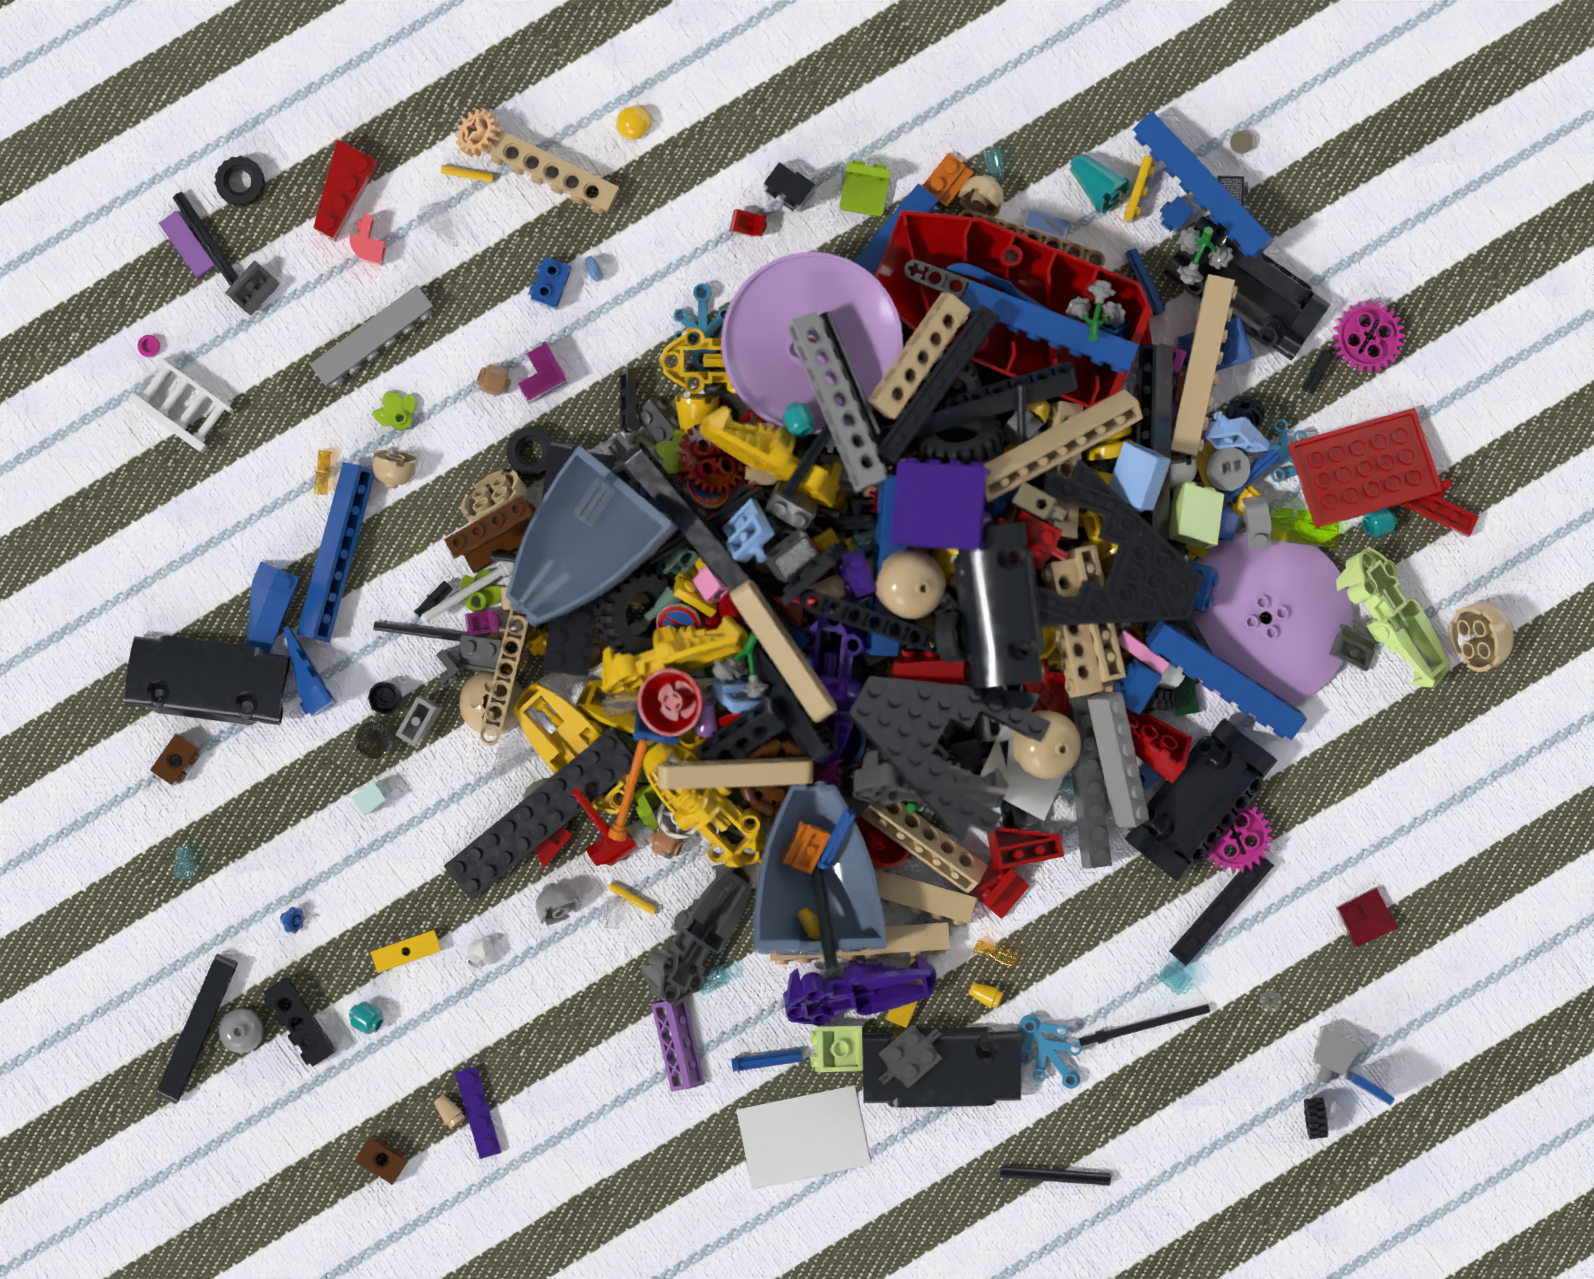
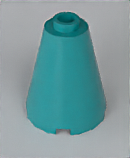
(1099, 182)

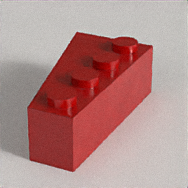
(344, 186)
(1159, 744)

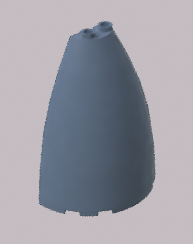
(568, 562)
(787, 890)

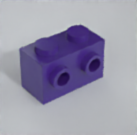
(856, 575)

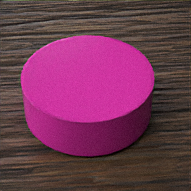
(148, 346)

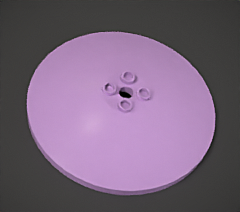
(761, 352)
(1306, 610)

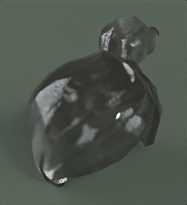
(375, 739)

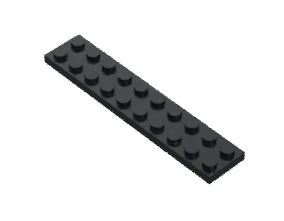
(572, 633)
(540, 814)

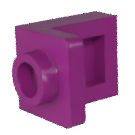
(482, 622)

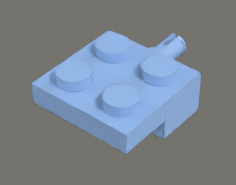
(1235, 433)
(748, 532)
(730, 694)

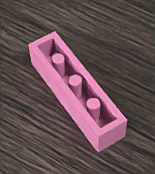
(1142, 652)

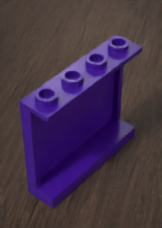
(939, 505)

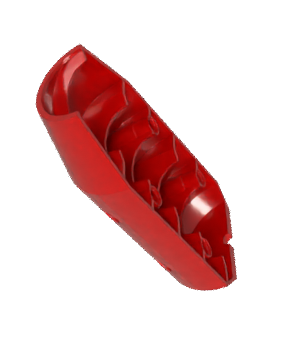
(1039, 272)

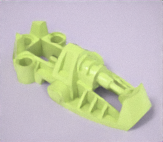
(1396, 620)

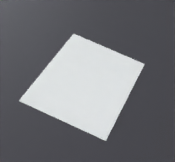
(1025, 791)
(803, 1137)

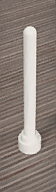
(503, 569)

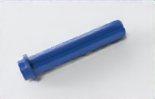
(1146, 283)
(1257, 469)
(841, 829)
(766, 1060)

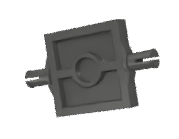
(910, 1056)

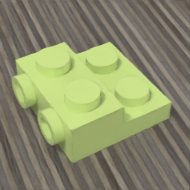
(837, 1048)

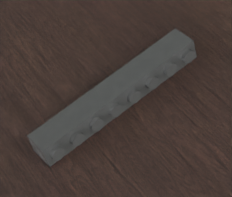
(1089, 790)

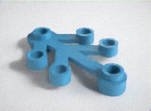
(702, 324)
(1283, 451)
(1048, 1048)

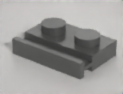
(1353, 648)
(479, 653)

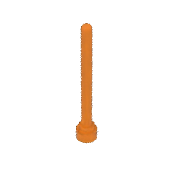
(618, 829)

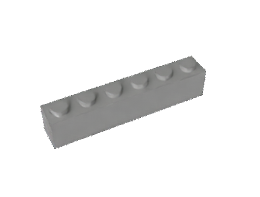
(372, 336)
(1118, 759)

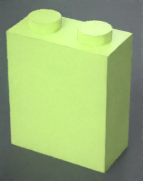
(1195, 515)

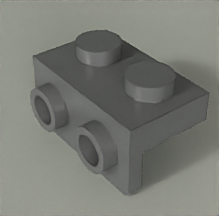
(252, 288)
(659, 418)

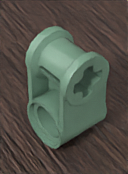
(677, 562)

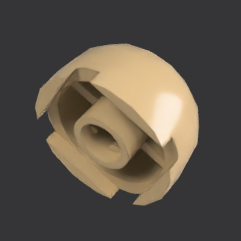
(982, 195)
(394, 468)

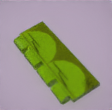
(1301, 529)

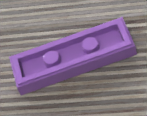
(186, 244)

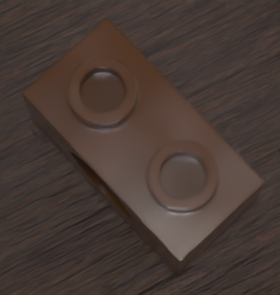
(163, 766)
(368, 1159)

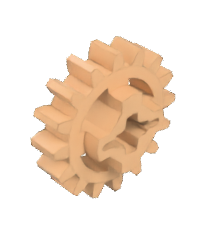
(477, 133)

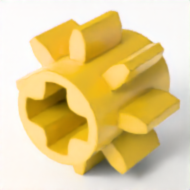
(537, 641)

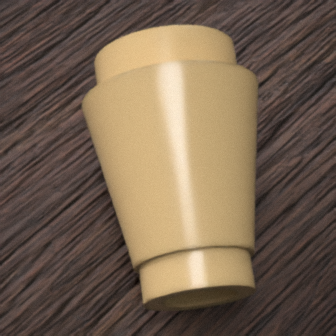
(449, 1112)

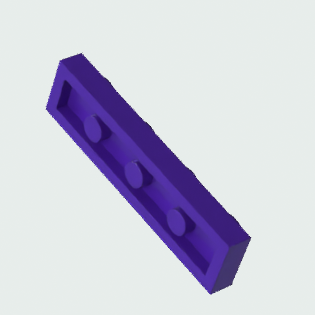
(478, 1112)

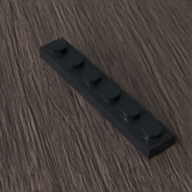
(1219, 911)

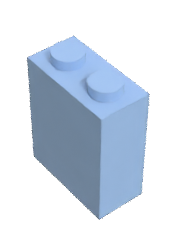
(1139, 476)

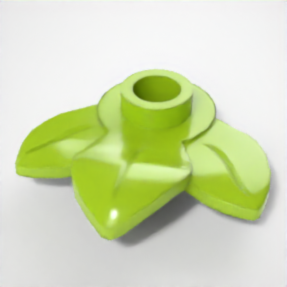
(393, 408)
(667, 451)
(487, 595)

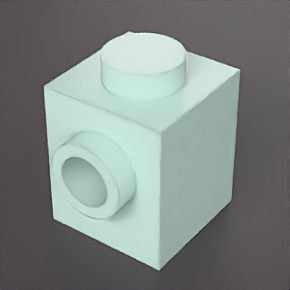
(370, 797)

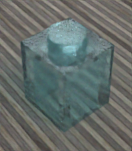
(1175, 979)

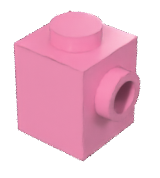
(710, 585)

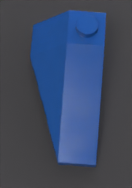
(269, 604)
(310, 686)

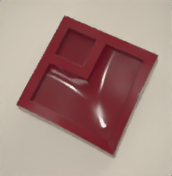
(1366, 917)

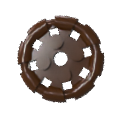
(763, 803)

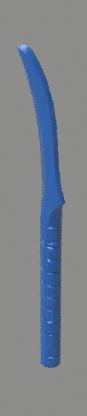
(1005, 285)

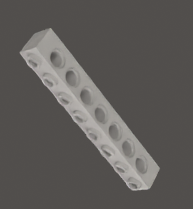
(842, 434)

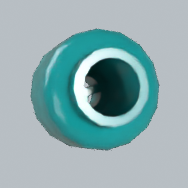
(799, 419)
(1379, 523)
(366, 1018)

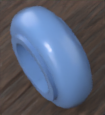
(593, 269)

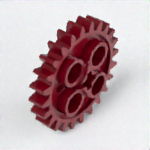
(715, 478)

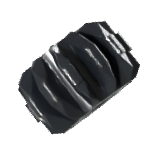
(1248, 408)

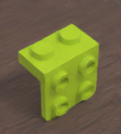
(865, 188)
(647, 799)

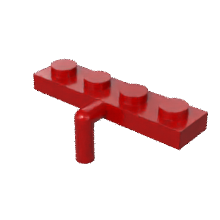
(1444, 512)

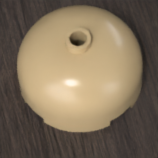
(481, 502)
(910, 584)
(1492, 632)
(1055, 753)

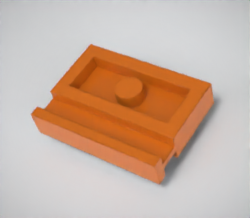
(947, 179)
(805, 847)

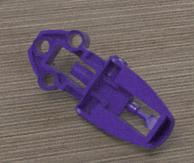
(840, 687)
(862, 988)

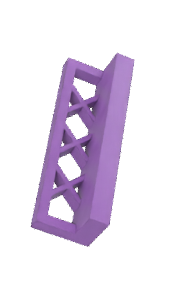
(682, 1044)

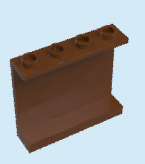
(496, 531)

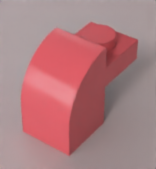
(364, 247)

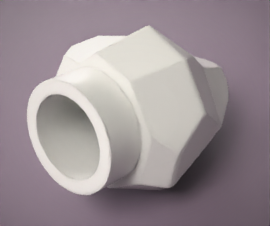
(479, 953)

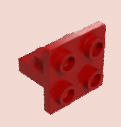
(999, 889)

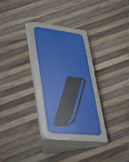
(1046, 223)

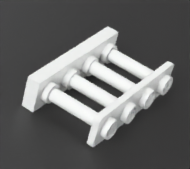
(161, 413)

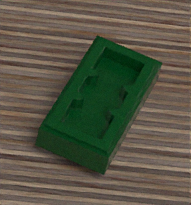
(1186, 697)

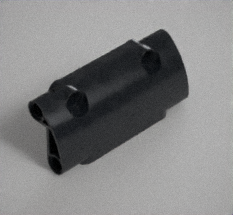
(1263, 296)
(1000, 608)
(206, 680)
(1203, 801)
(965, 1076)

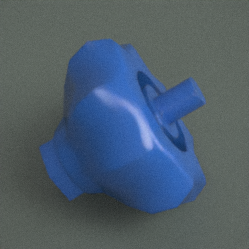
(292, 919)

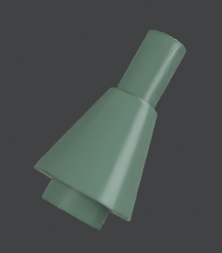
(665, 599)

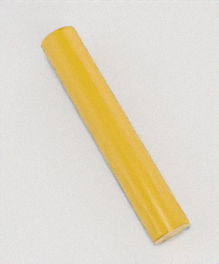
(465, 173)
(634, 899)

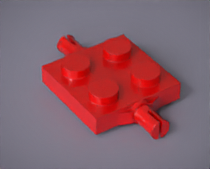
(1041, 537)
(1051, 691)

